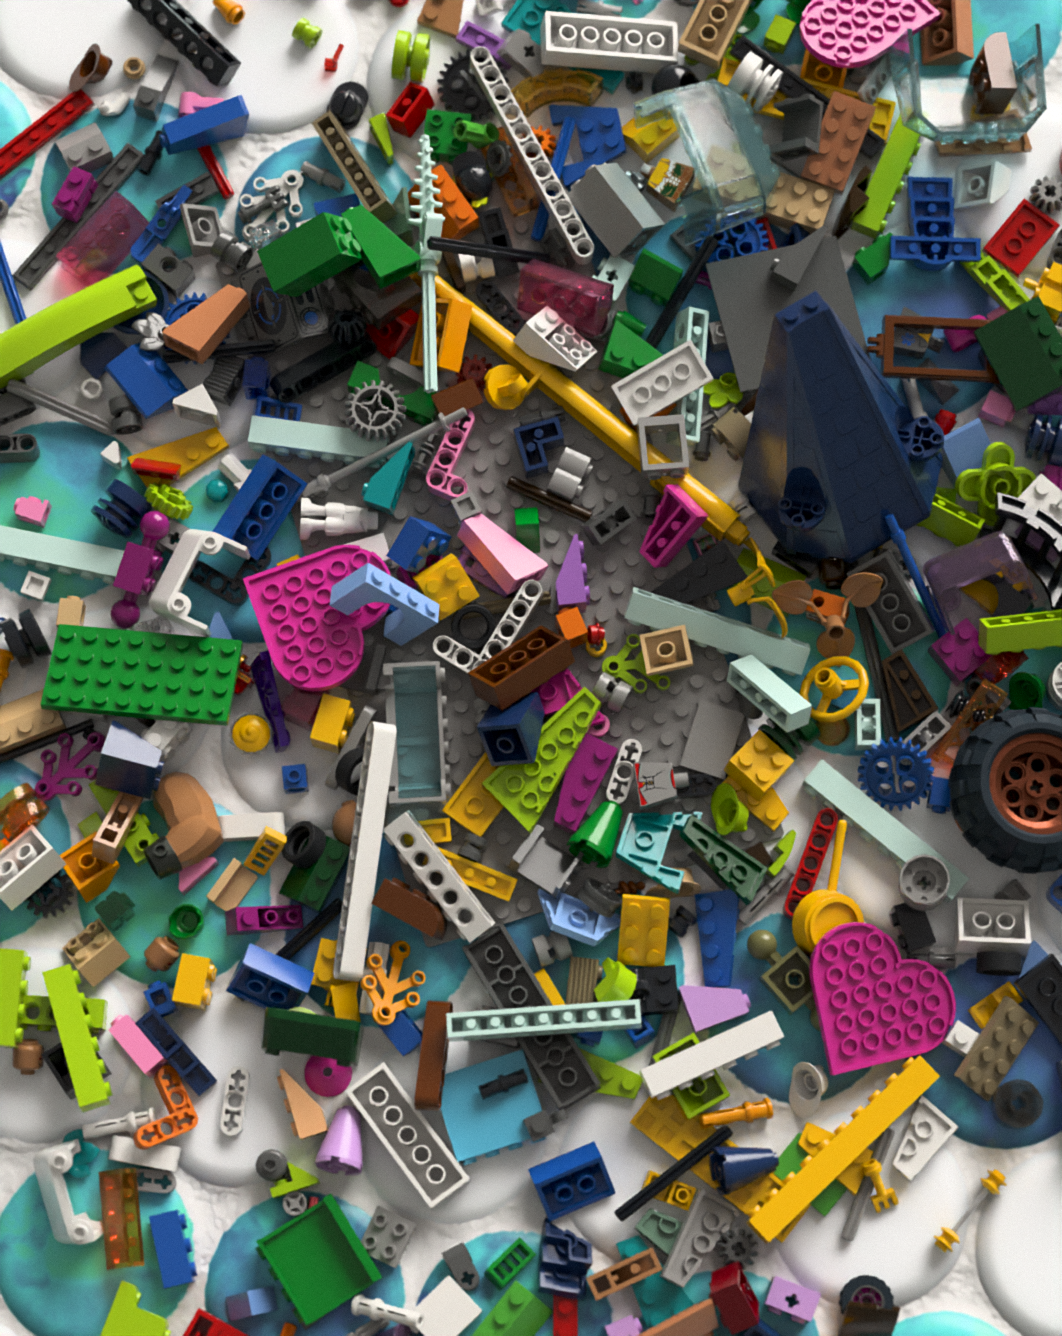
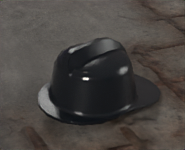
(348, 103)

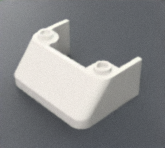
(167, 596)

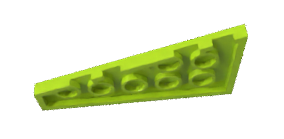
(528, 787)

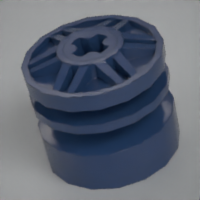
(1044, 439)
(121, 509)

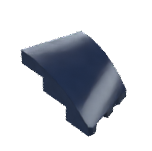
(563, 1263)

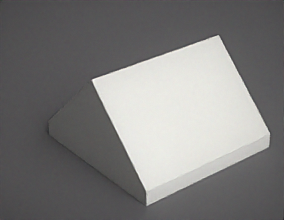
(197, 407)

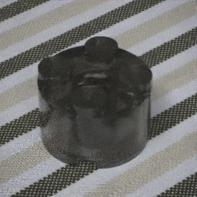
(1027, 1096)

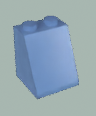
(964, 449)

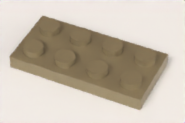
(996, 1048)

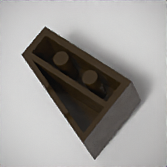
(907, 692)

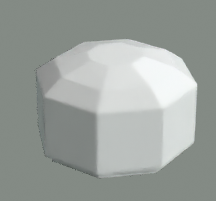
(92, 389)

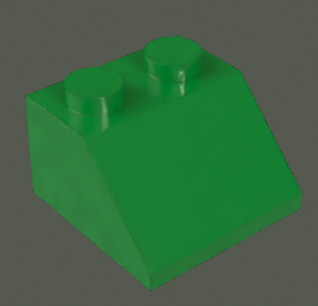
(655, 278)

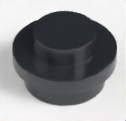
(634, 82)

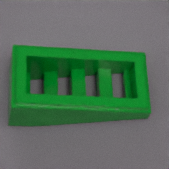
(494, 1278)

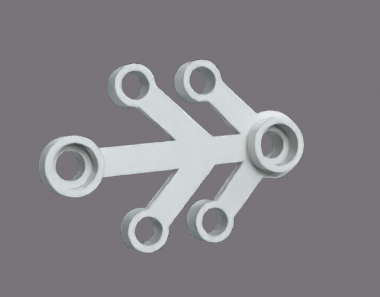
(286, 187)

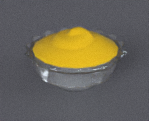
(251, 733)

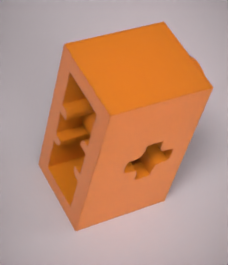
(571, 626)

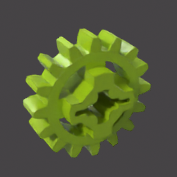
(169, 501)

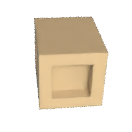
(71, 611)

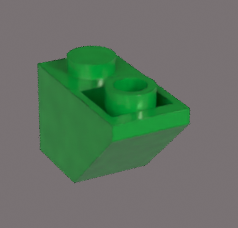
(874, 260)

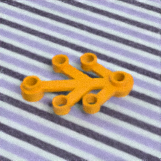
(390, 986)

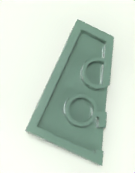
(659, 1230)

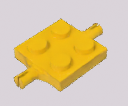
(323, 968)

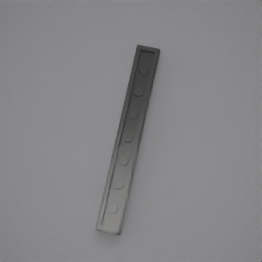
(108, 182)

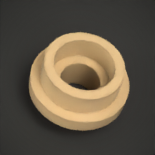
(134, 62)

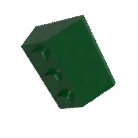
(314, 884)

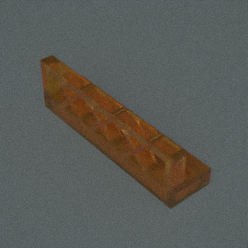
(519, 177)
(947, 741)

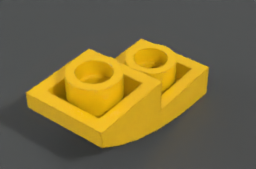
(676, 1194)

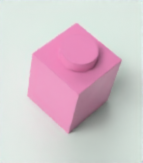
(997, 409)

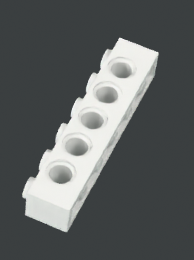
(438, 863)

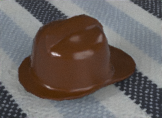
(91, 69)

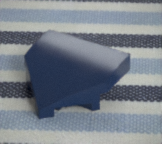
(100, 351)

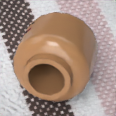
(161, 953)
(28, 1056)

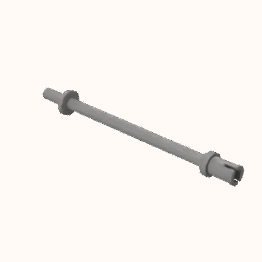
(324, 482)

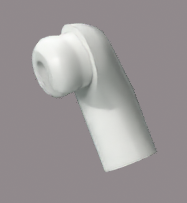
(115, 108)

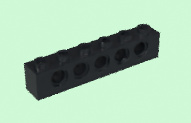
(190, 39)

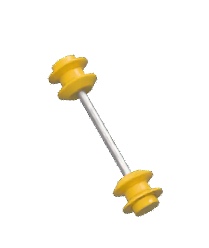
(991, 1185)

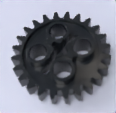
(457, 97)

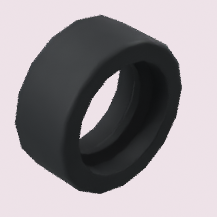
(458, 615)
(345, 768)
(313, 849)
(998, 963)

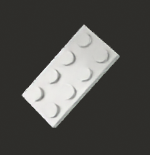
(662, 382)

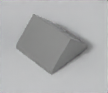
(202, 227)

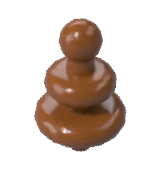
(628, 888)

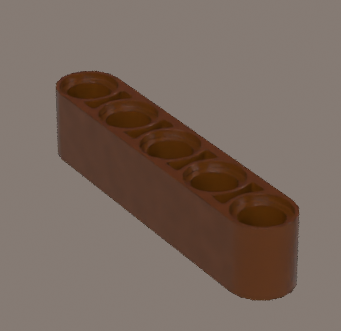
(433, 1057)

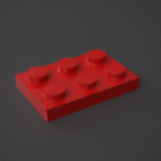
(1020, 237)

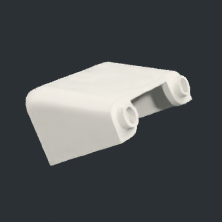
(49, 1168)

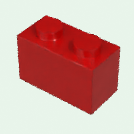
(410, 109)

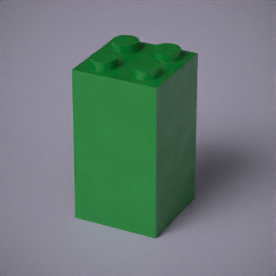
(310, 254)

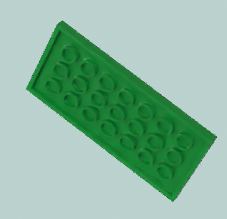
(142, 674)

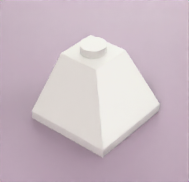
(981, 184)

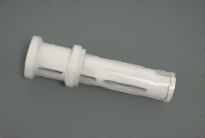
(131, 1123)
(377, 1309)

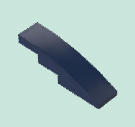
(176, 1051)

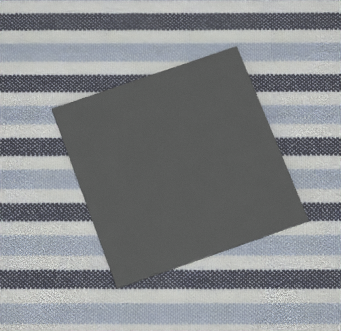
(750, 299)

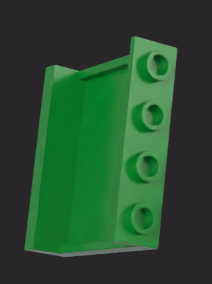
(318, 1260)

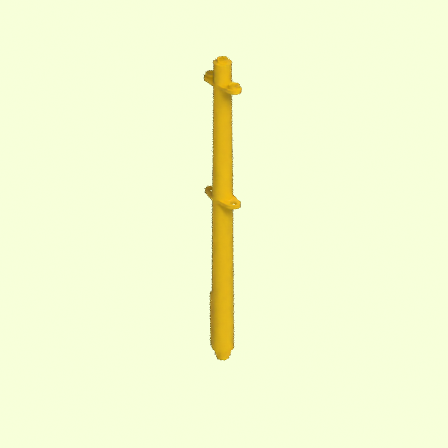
(722, 519)

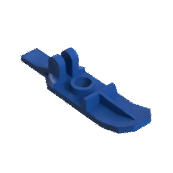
(153, 233)

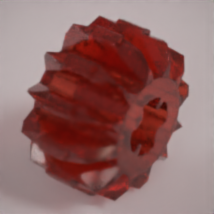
(474, 365)

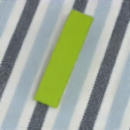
(996, 282)

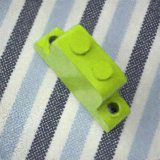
(130, 1320)

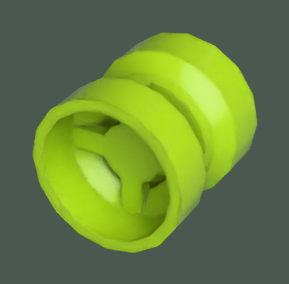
(307, 33)

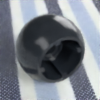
(672, 77)

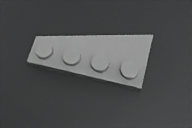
(701, 1229)

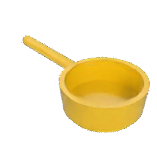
(825, 907)

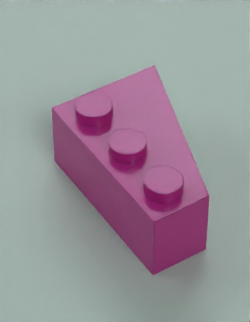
(672, 527)

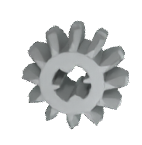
(1041, 200)

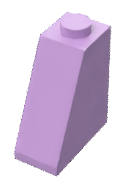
(712, 1006)

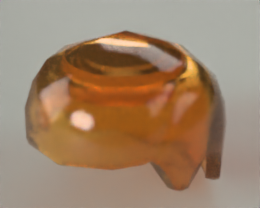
(833, 732)

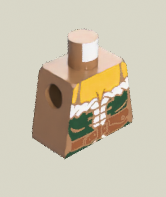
(668, 181)

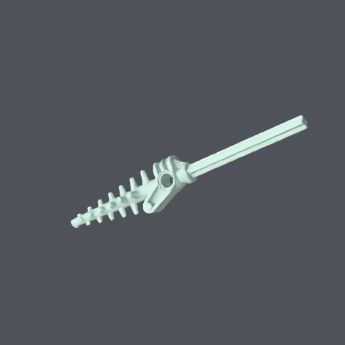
(429, 225)

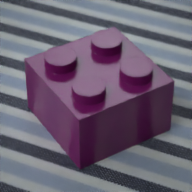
(959, 653)

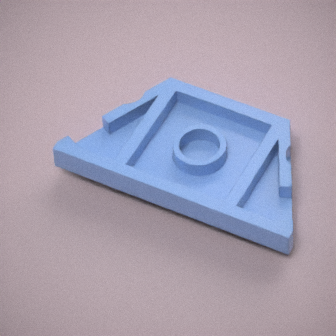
(573, 919)

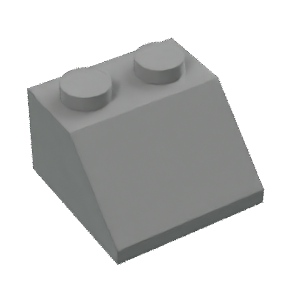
(85, 149)

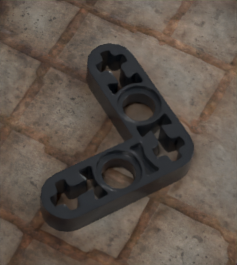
(236, 583)

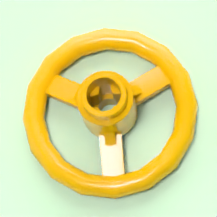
(833, 687)

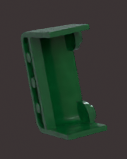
(312, 1035)

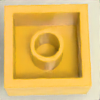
(446, 585)
(332, 723)
(758, 765)
(194, 982)

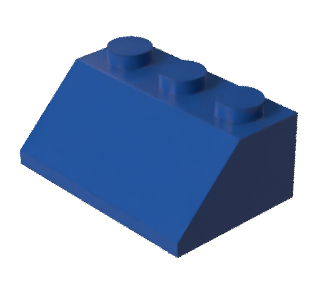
(146, 380)
(269, 980)
(572, 1181)

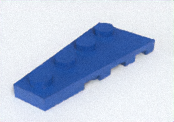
(717, 923)

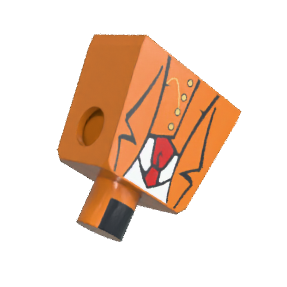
(827, 605)

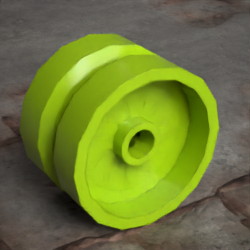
(410, 56)

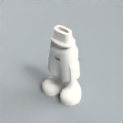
(339, 519)

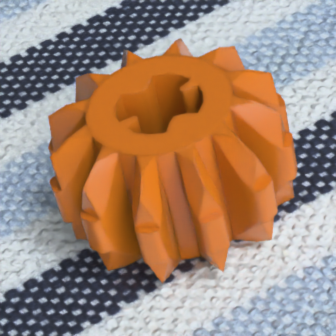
(545, 139)

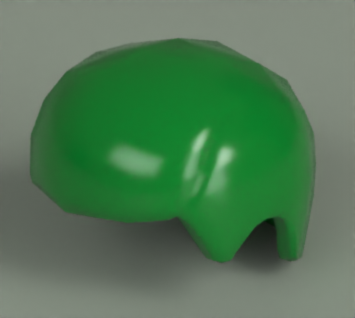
(186, 922)

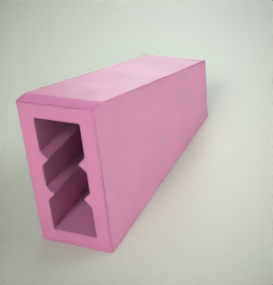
(500, 553)

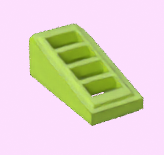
(380, 132)

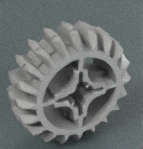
(367, 408)

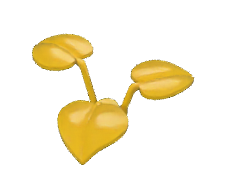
(743, 591)

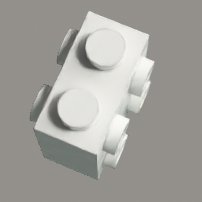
(167, 737)

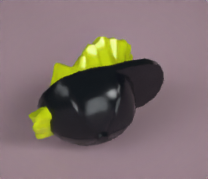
(472, 178)

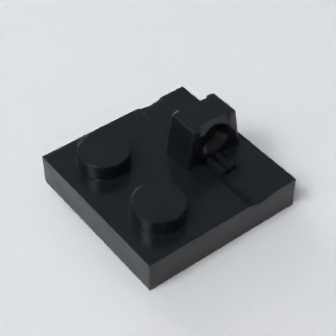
(656, 990)

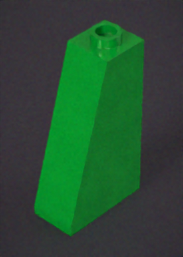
(381, 249)

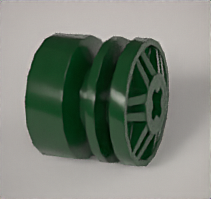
(790, 740)

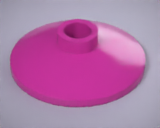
(323, 1085)

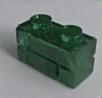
(116, 910)

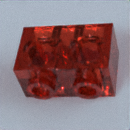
(1001, 666)

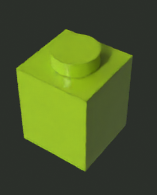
(779, 34)

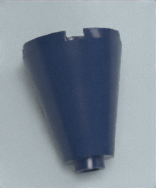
(740, 1166)

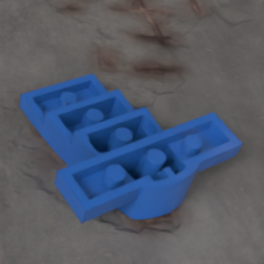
(932, 228)

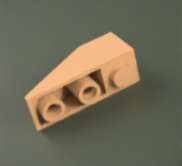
(307, 1114)

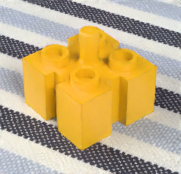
(1049, 290)

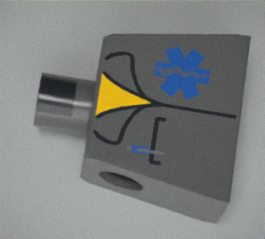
(915, 341)

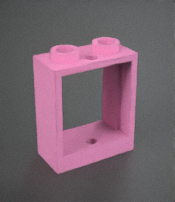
(137, 1045)

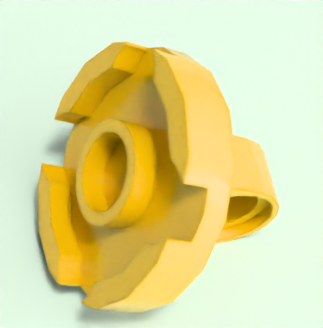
(504, 387)

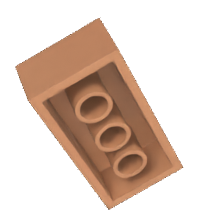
(840, 142)

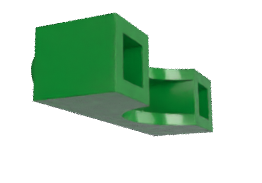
(418, 404)

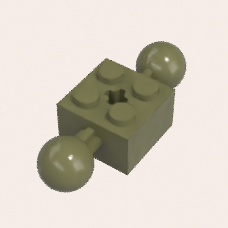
(763, 946)

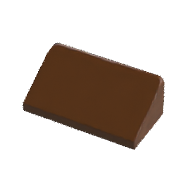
(456, 397)

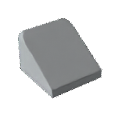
(1013, 891)

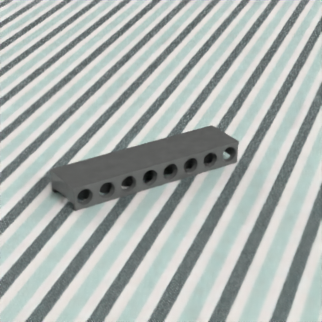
(514, 985)

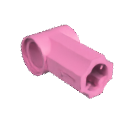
(192, 102)

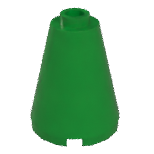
(598, 835)

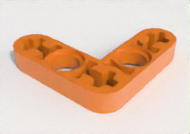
(176, 1112)

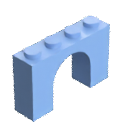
(371, 585)

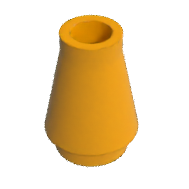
(230, 10)

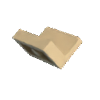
(232, 886)

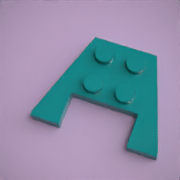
(645, 844)

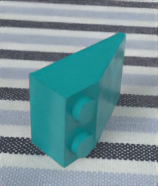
(387, 483)

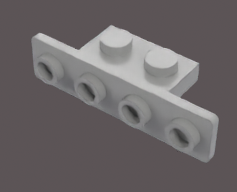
(872, 77)

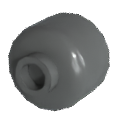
(271, 1165)

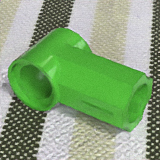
(476, 134)

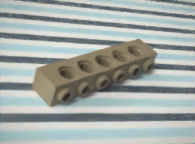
(354, 167)

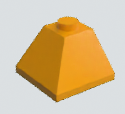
(86, 872)

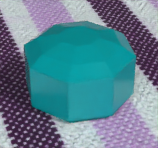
(217, 490)

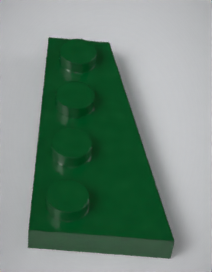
(729, 862)

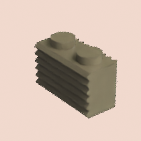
(583, 980)

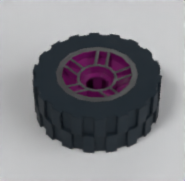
(869, 1287)

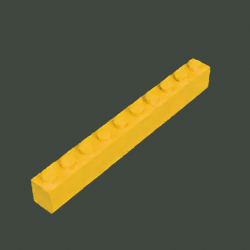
(845, 1147)

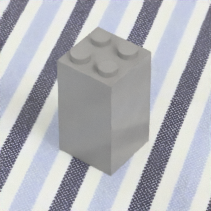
(615, 209)

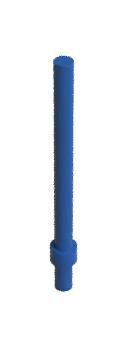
(898, 537)

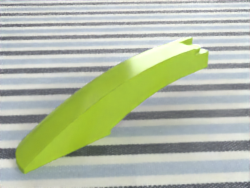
(72, 321)

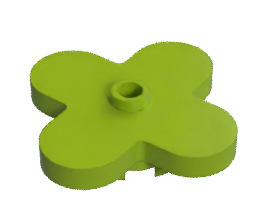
(994, 476)

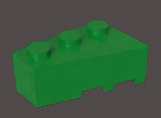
(625, 352)

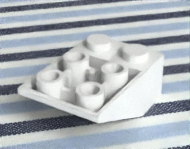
(554, 341)

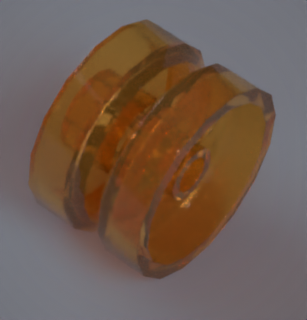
(20, 811)

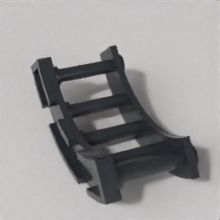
(1044, 525)

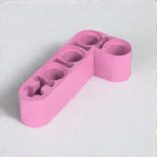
(453, 452)

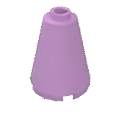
(342, 1144)

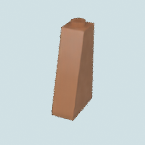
(207, 324)

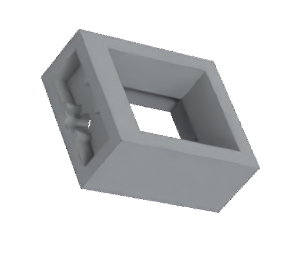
(657, 425)

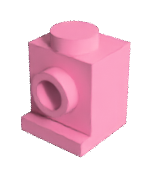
(32, 510)

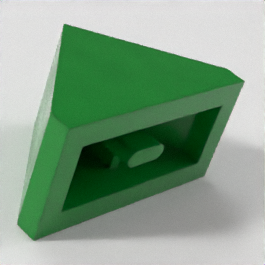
(528, 528)

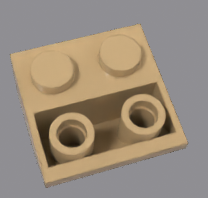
(95, 952)

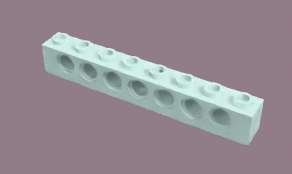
(543, 1020)

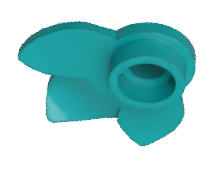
(81, 1159)

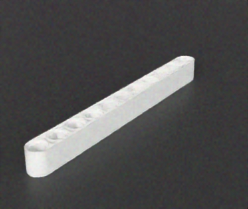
(531, 165)
(364, 851)

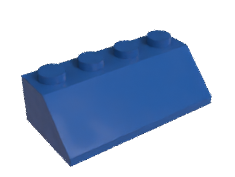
(260, 506)

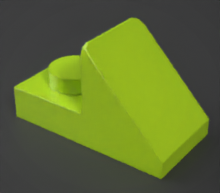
(300, 1178)

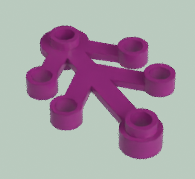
(67, 767)

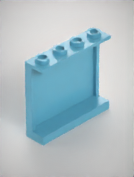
(491, 1124)

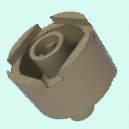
(732, 431)

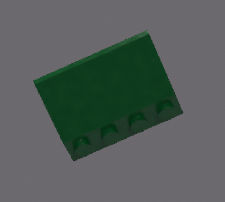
(1024, 353)

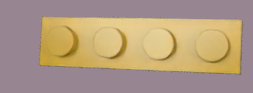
(480, 876)

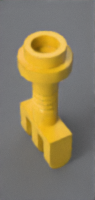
(872, 1169)

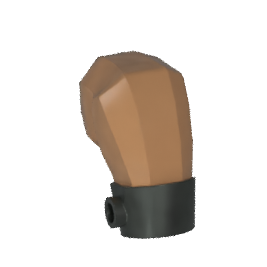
(190, 822)

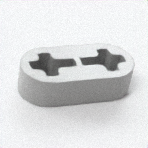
(156, 1174)

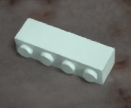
(769, 693)

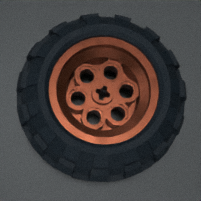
(982, 779)

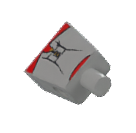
(657, 783)

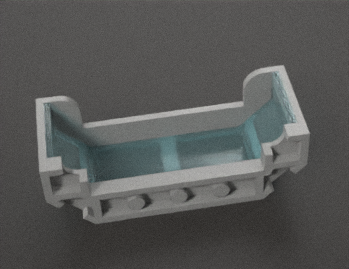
(419, 754)

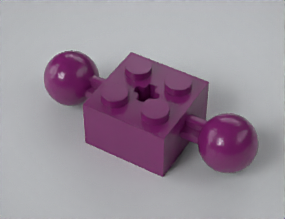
(139, 569)

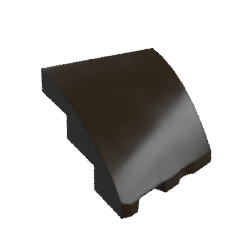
(854, 203)
(868, 1320)

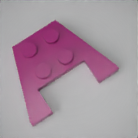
(559, 691)

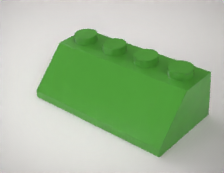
(515, 1314)

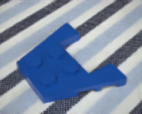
(598, 135)

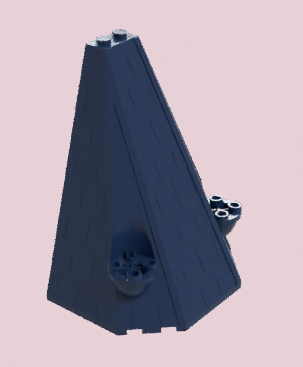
(833, 442)

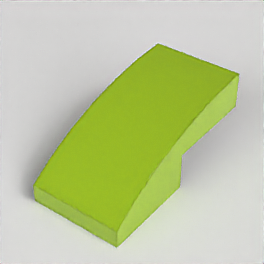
(784, 849)

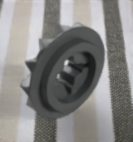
(493, 158)

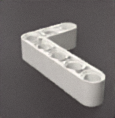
(496, 638)

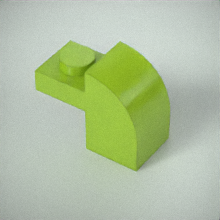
(617, 984)

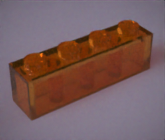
(121, 1218)

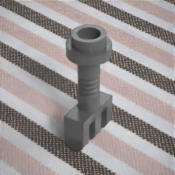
(271, 201)

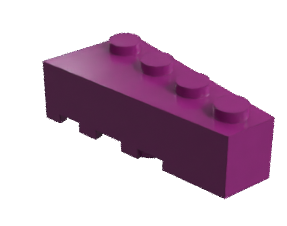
(583, 781)

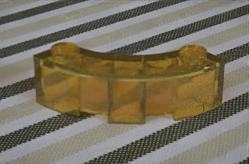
(557, 86)

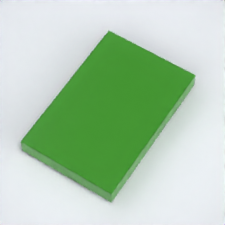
(790, 1161)

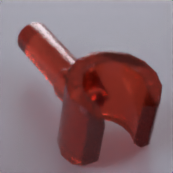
(332, 64)

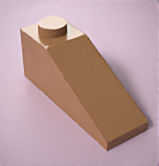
(116, 827)
(624, 1274)

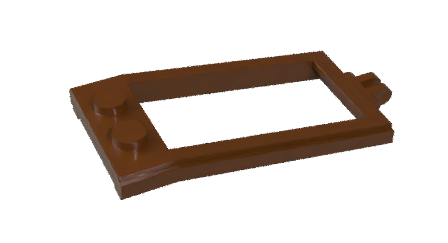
(885, 349)

